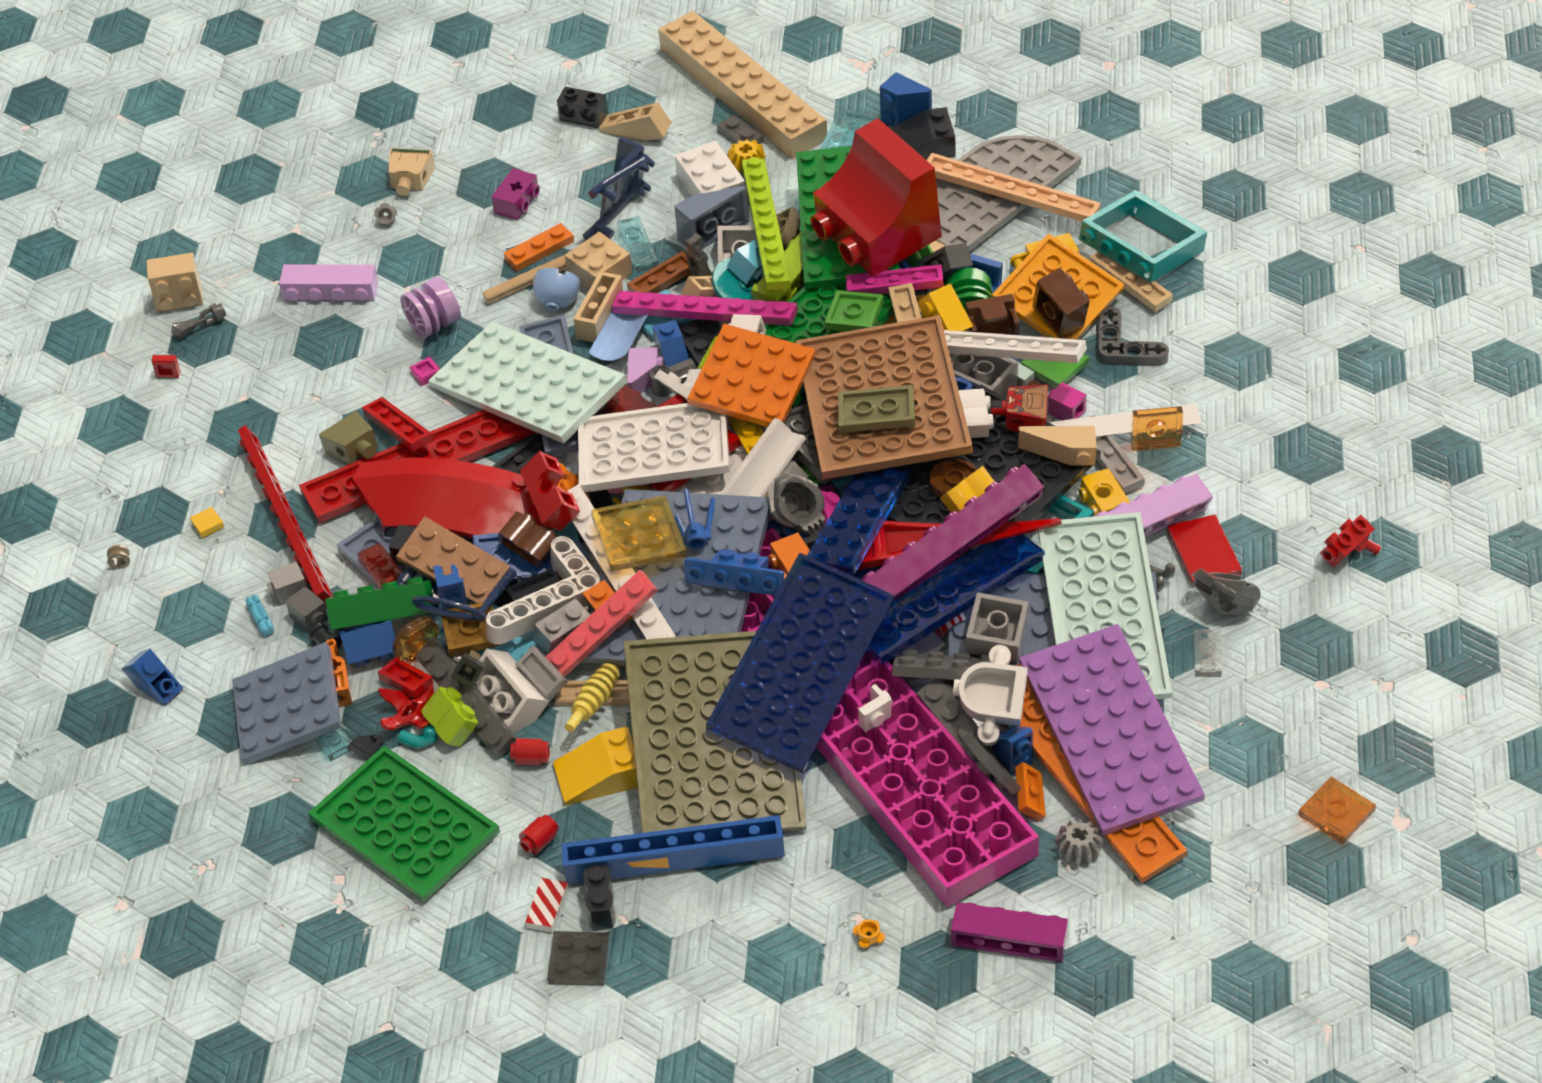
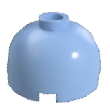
(555, 289)

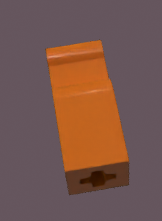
(341, 676)

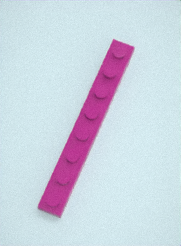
(702, 307)

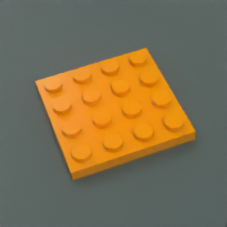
(1046, 258)

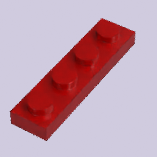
(397, 424)

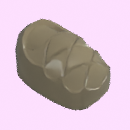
(789, 225)

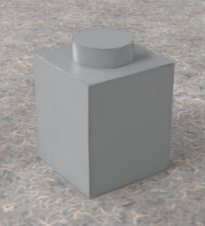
(285, 582)

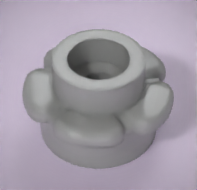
(381, 219)

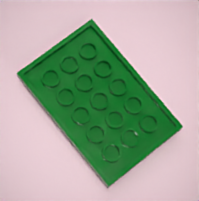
(404, 823)

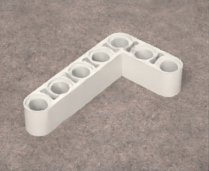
(522, 615)

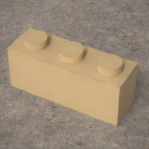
(597, 306)

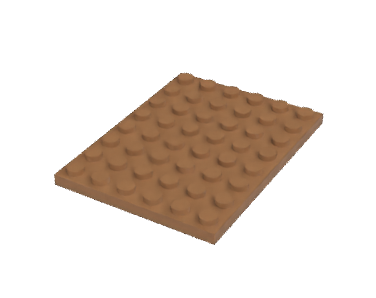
(879, 358)

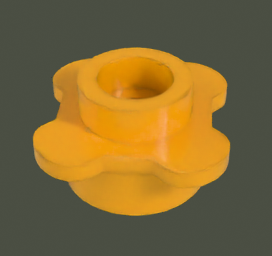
(865, 927)

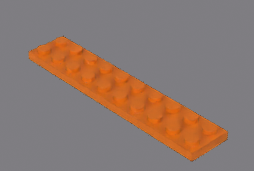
(1144, 846)

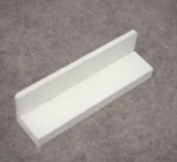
(764, 461)

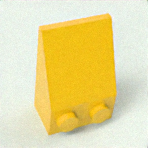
(597, 767)

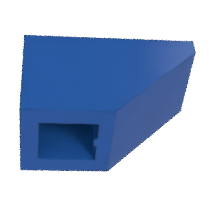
(152, 676)
(1014, 747)

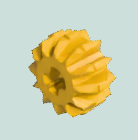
(744, 150)

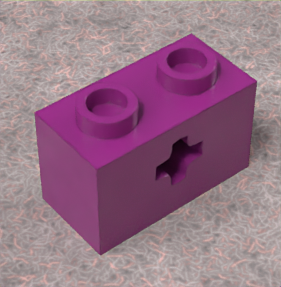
(515, 194)

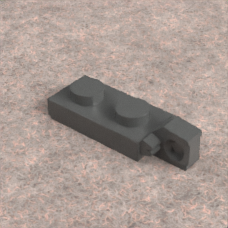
(696, 257)

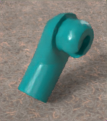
(419, 741)

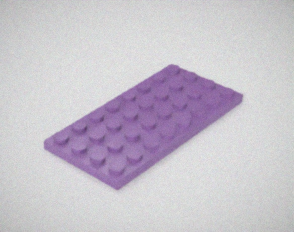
(1111, 729)

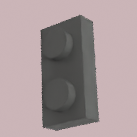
(736, 129)

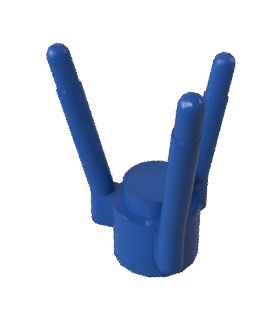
(695, 535)

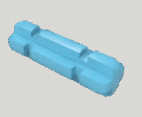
(259, 615)

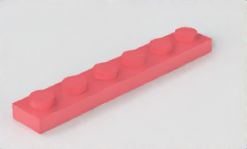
(602, 623)

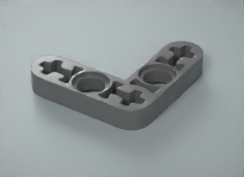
(1116, 346)

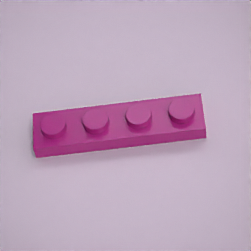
(921, 278)

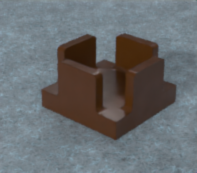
(994, 315)

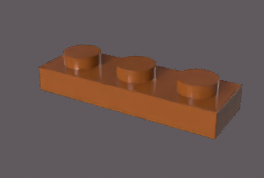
(661, 275)

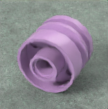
(430, 307)

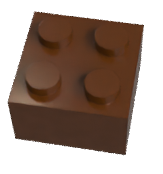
(1060, 303)

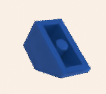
(670, 343)

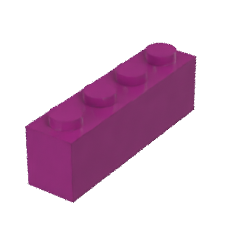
(1009, 932)

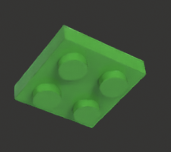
(853, 311)

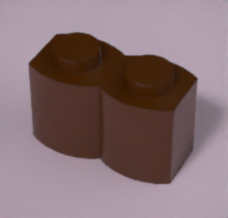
(527, 538)

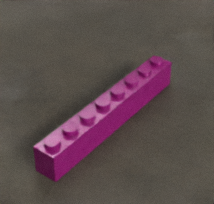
(957, 533)

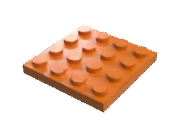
(751, 376)

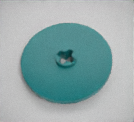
(728, 284)

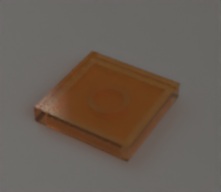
(1156, 428)
(1337, 810)

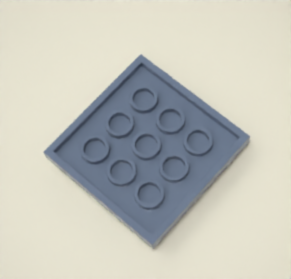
(286, 703)

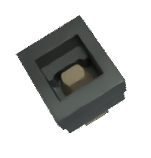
(468, 669)

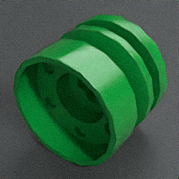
(969, 284)

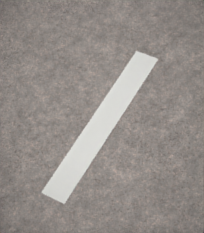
(1122, 422)

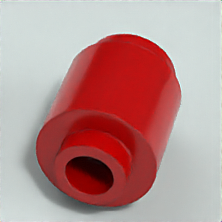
(530, 751)
(538, 834)

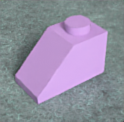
(639, 366)

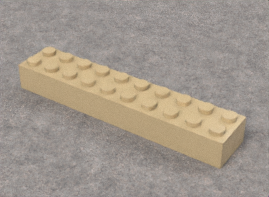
(743, 84)

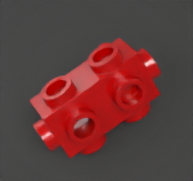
(1352, 536)

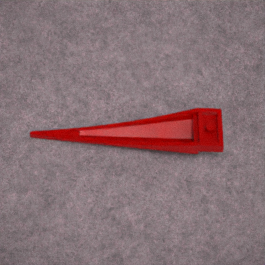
(896, 535)

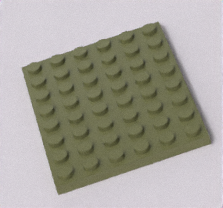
(682, 767)

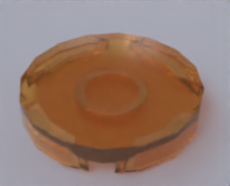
(414, 637)

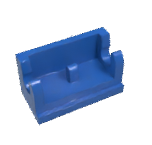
(450, 586)

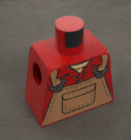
(1023, 406)

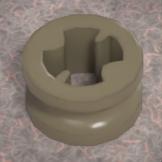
(115, 561)

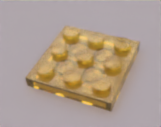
(638, 533)

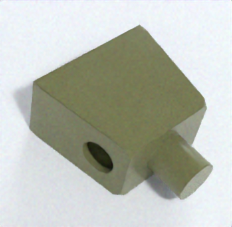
(349, 439)

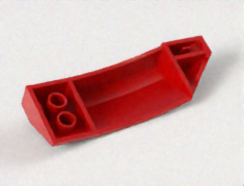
(452, 493)

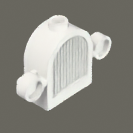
(993, 693)

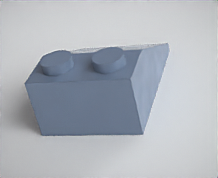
(708, 210)

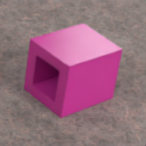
(1066, 402)

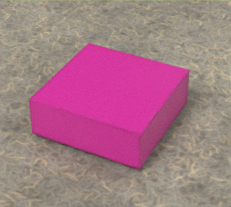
(424, 370)

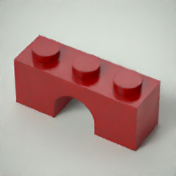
(553, 504)

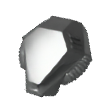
(796, 504)
(1231, 593)

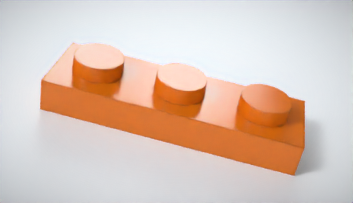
(538, 247)

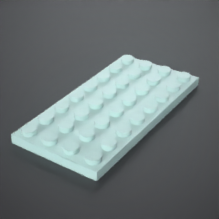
(528, 381)
(1103, 578)

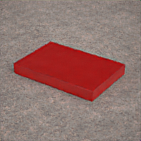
(1204, 546)

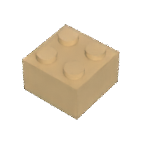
(598, 255)
(174, 282)

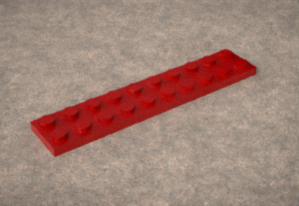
(459, 441)

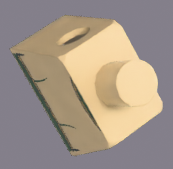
(410, 169)

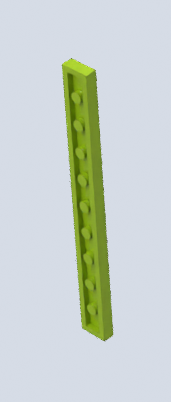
(765, 224)

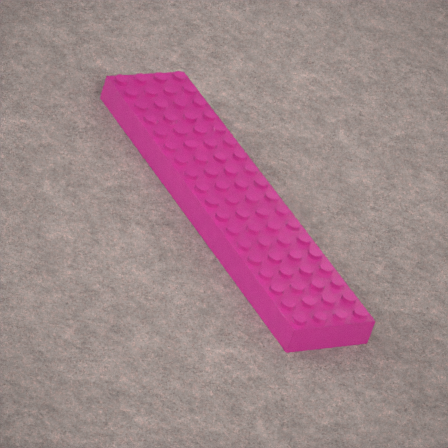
(918, 781)

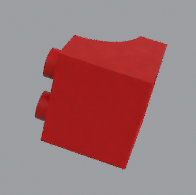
(879, 201)

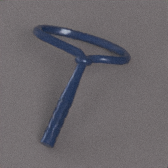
(418, 602)

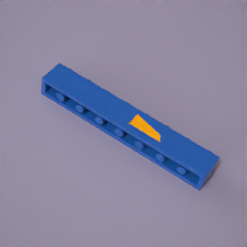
(676, 848)

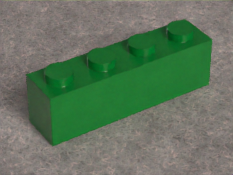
(376, 605)

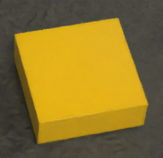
(207, 522)

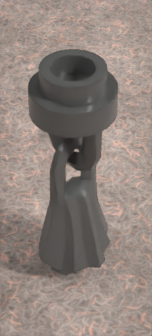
(182, 328)

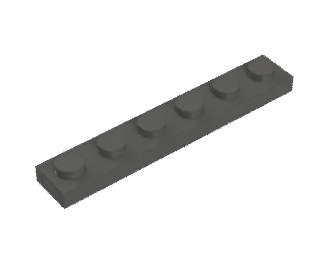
(490, 726)

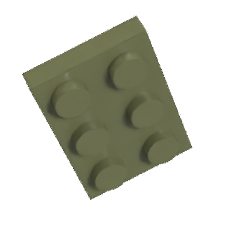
(876, 408)

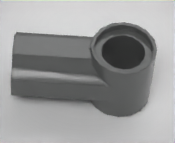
(680, 369)

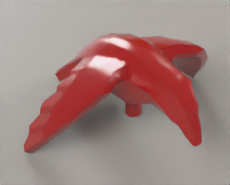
(407, 709)

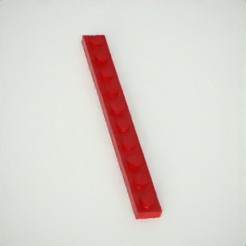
(283, 511)

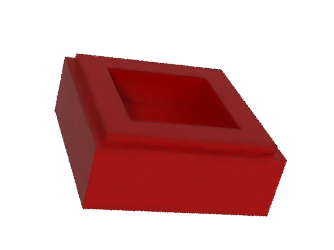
(166, 366)

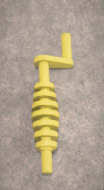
(593, 694)

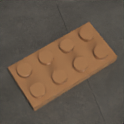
(435, 546)

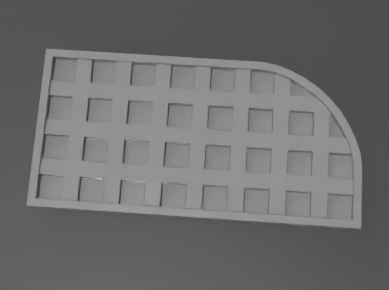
(975, 215)

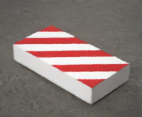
(546, 905)

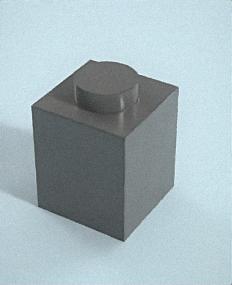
(306, 609)

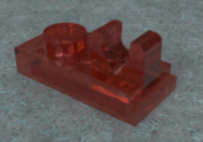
(379, 564)

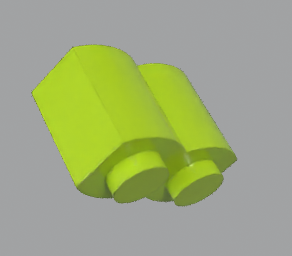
(450, 716)

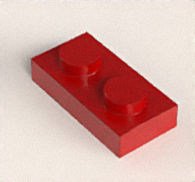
(405, 677)

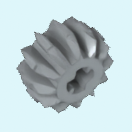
(1079, 842)

